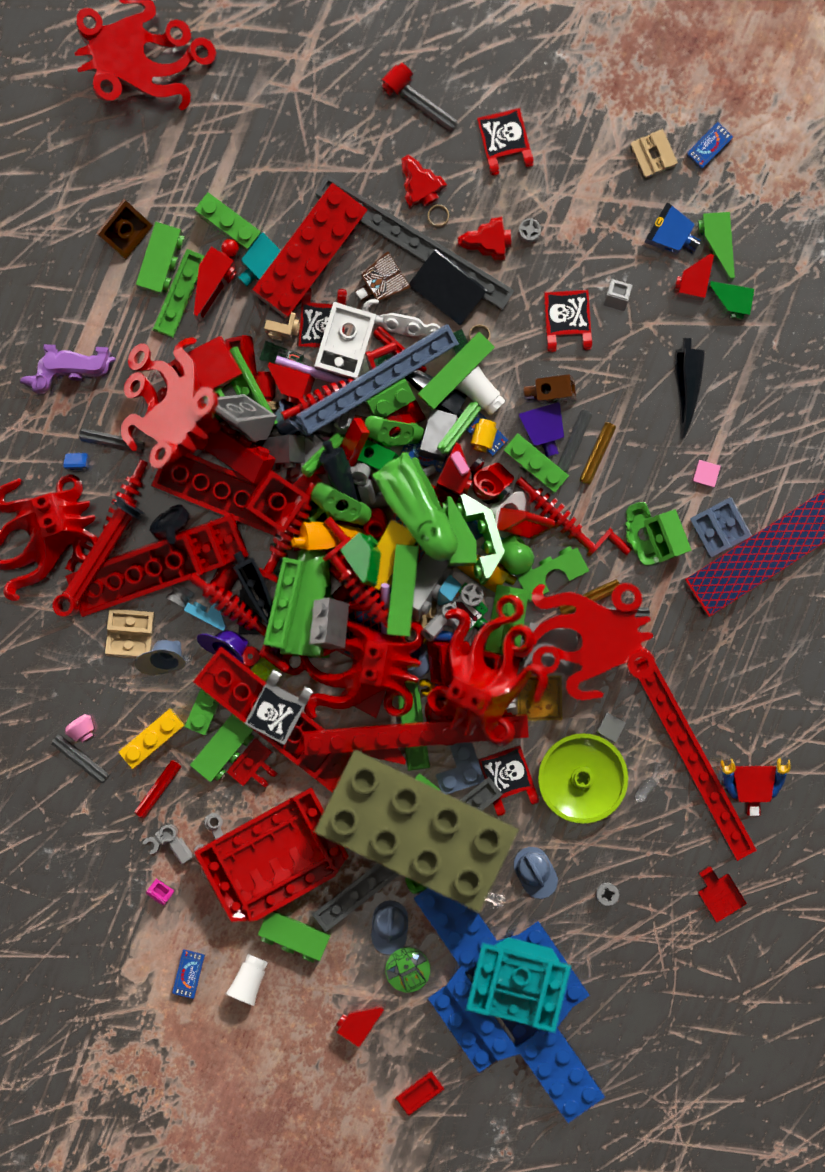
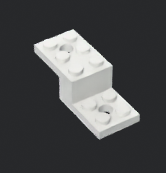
(342, 353)

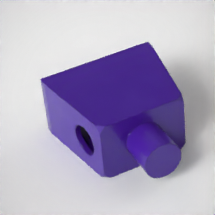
(544, 427)

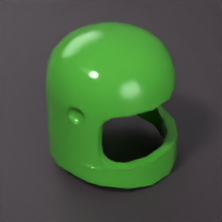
(517, 556)

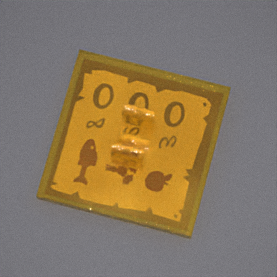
(550, 703)

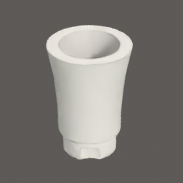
(480, 390)
(248, 980)

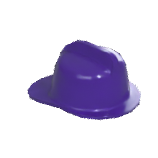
(226, 639)

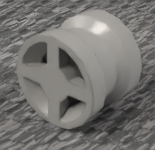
(529, 226)
(472, 594)
(180, 595)
(604, 894)

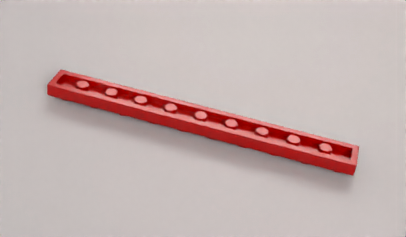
(402, 736)
(696, 762)

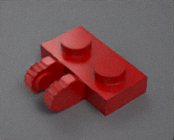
(249, 762)

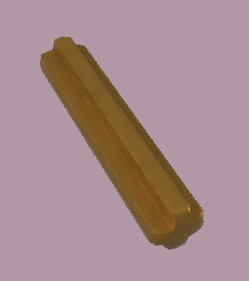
(597, 453)
(595, 595)

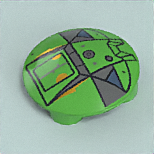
(407, 970)

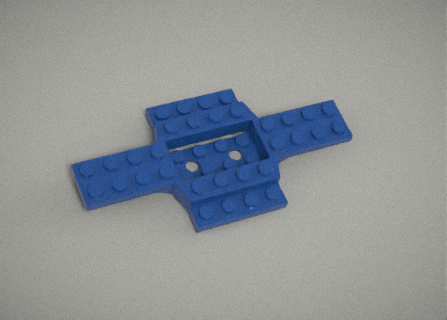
(482, 1034)

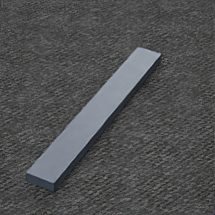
(377, 379)

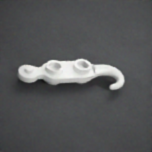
(401, 323)

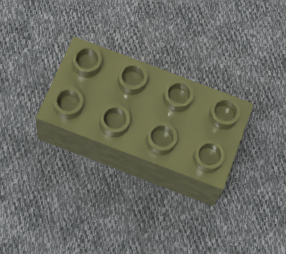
(416, 830)

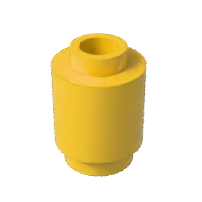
(483, 435)

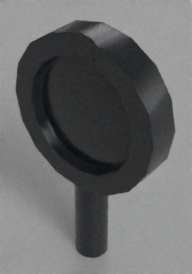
(168, 523)

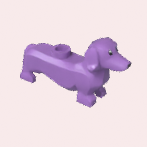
(67, 364)

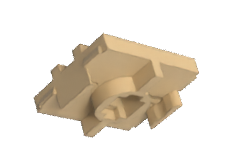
(660, 143)

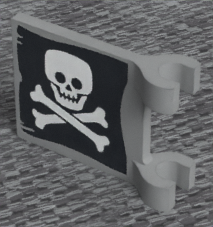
(277, 710)

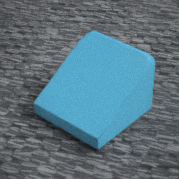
(448, 590)

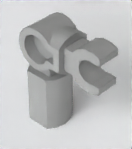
(337, 426)
(364, 485)
(439, 622)
(169, 834)

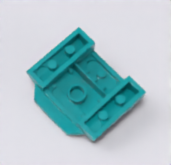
(519, 983)

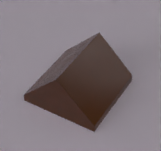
(124, 229)

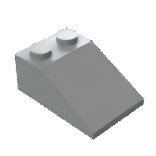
(245, 416)

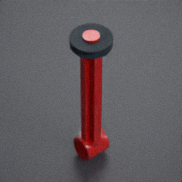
(96, 557)

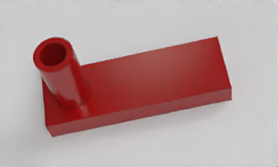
(353, 442)

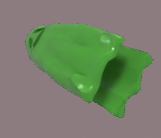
(416, 504)
(315, 585)

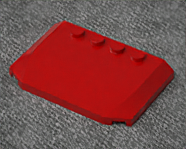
(271, 859)

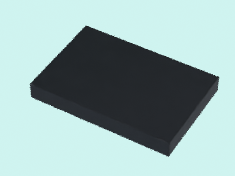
(447, 287)

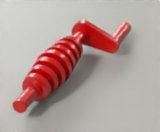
(302, 405)
(134, 481)
(561, 519)
(282, 543)
(346, 573)
(230, 605)

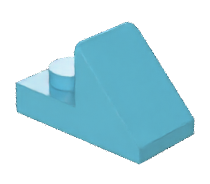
(213, 616)

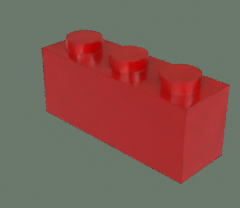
(240, 453)

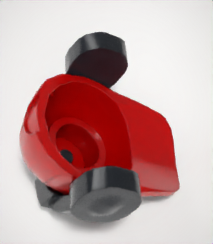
(491, 482)

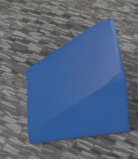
(76, 461)

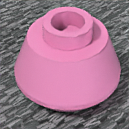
(80, 728)

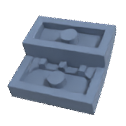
(721, 527)

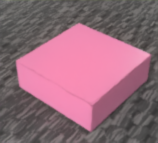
(460, 463)
(706, 473)

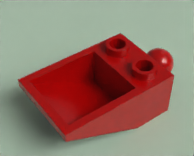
(213, 275)
(213, 364)

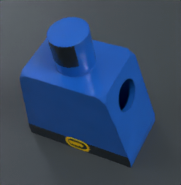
(672, 231)

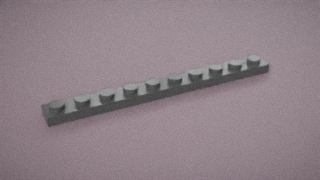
(420, 244)
(380, 876)

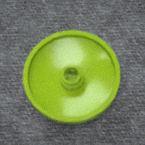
(583, 778)

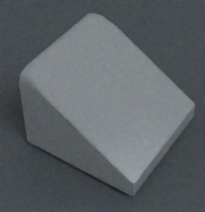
(618, 295)
(610, 727)

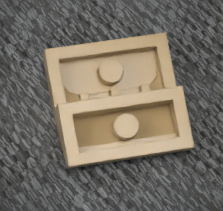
(128, 633)

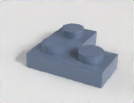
(467, 772)

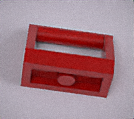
(523, 523)

